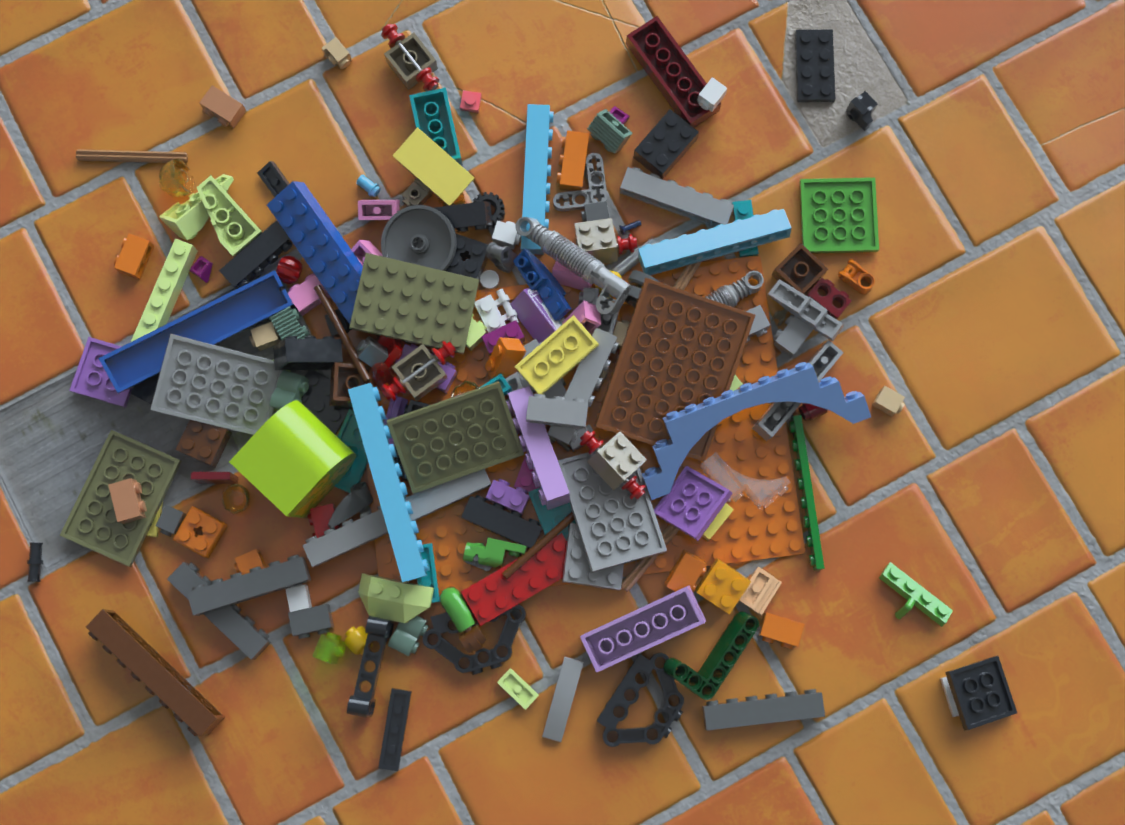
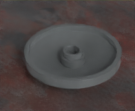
(420, 237)

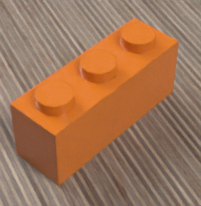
(573, 161)

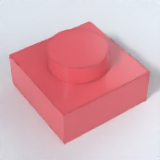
(470, 101)

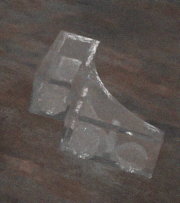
(758, 490)

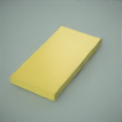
(433, 166)
(557, 355)

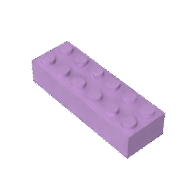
(539, 452)
(643, 628)

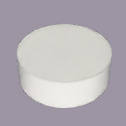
(489, 279)

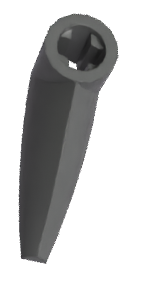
(353, 503)

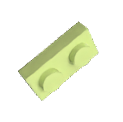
(517, 688)

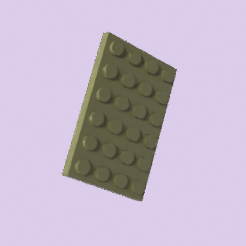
(413, 303)
(455, 437)
(93, 515)

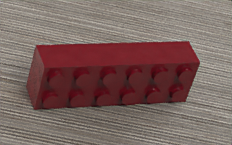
(670, 70)

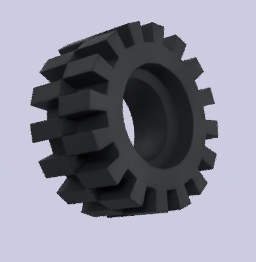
(498, 205)

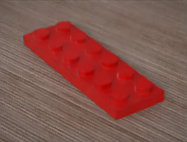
(497, 595)

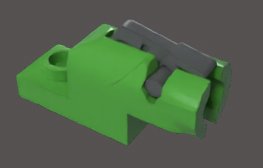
(492, 554)

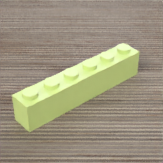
(167, 288)

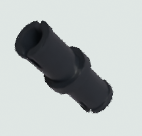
(35, 562)

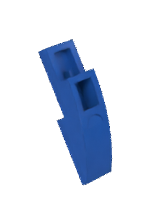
(543, 281)

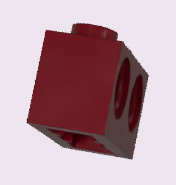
(831, 295)

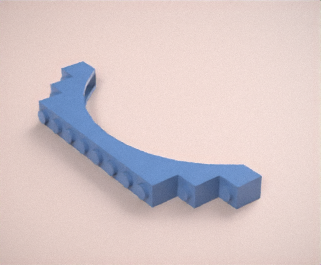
(790, 385)

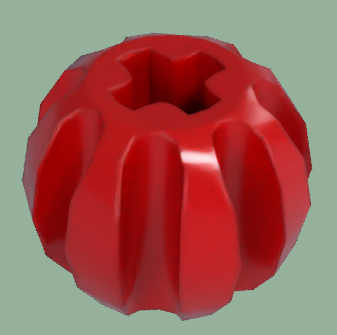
(289, 269)

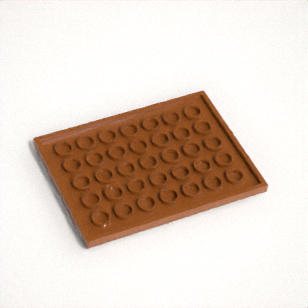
(670, 358)

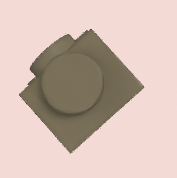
(424, 194)

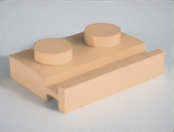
(760, 591)

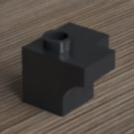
(861, 109)

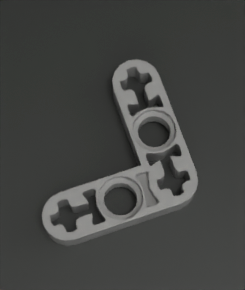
(589, 194)

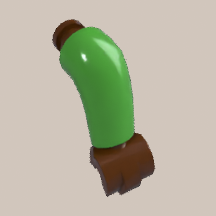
(459, 612)

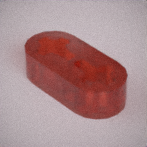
(388, 376)

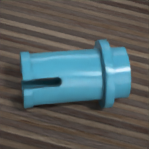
(369, 186)

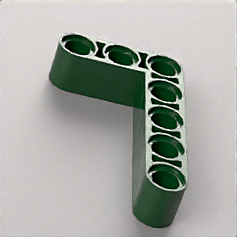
(720, 660)

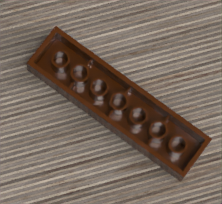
(154, 672)

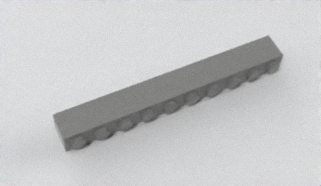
(373, 524)

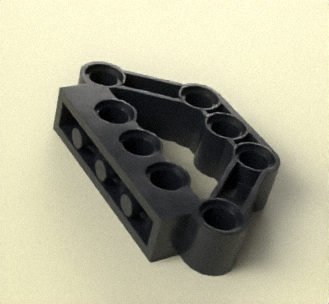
(450, 652)
(639, 734)

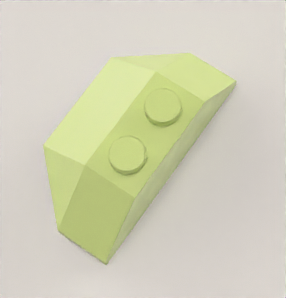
(393, 598)

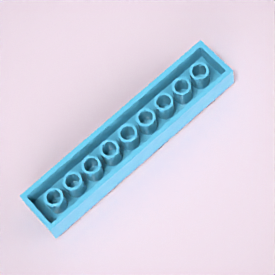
(387, 482)

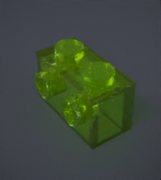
(329, 648)

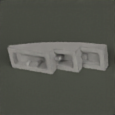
(805, 310)
(562, 699)

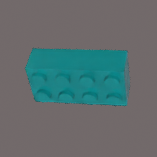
(435, 119)

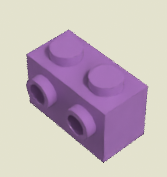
(507, 496)

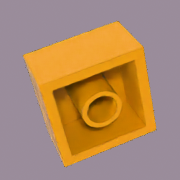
(723, 586)

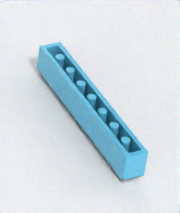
(537, 169)
(714, 242)

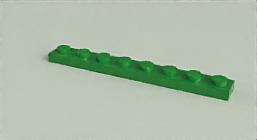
(807, 501)

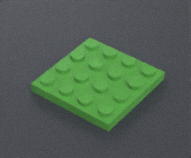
(839, 215)

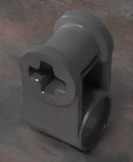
(501, 256)

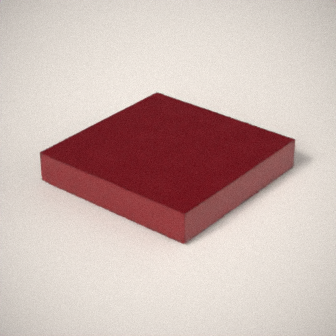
(214, 478)

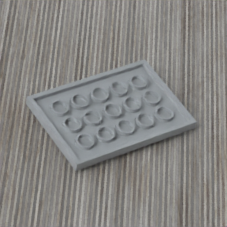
(215, 385)
(608, 521)

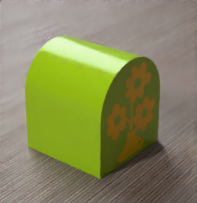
(294, 460)

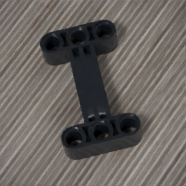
(362, 702)

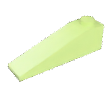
(192, 215)
(230, 222)

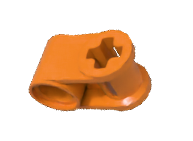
(855, 276)

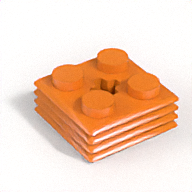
(187, 535)

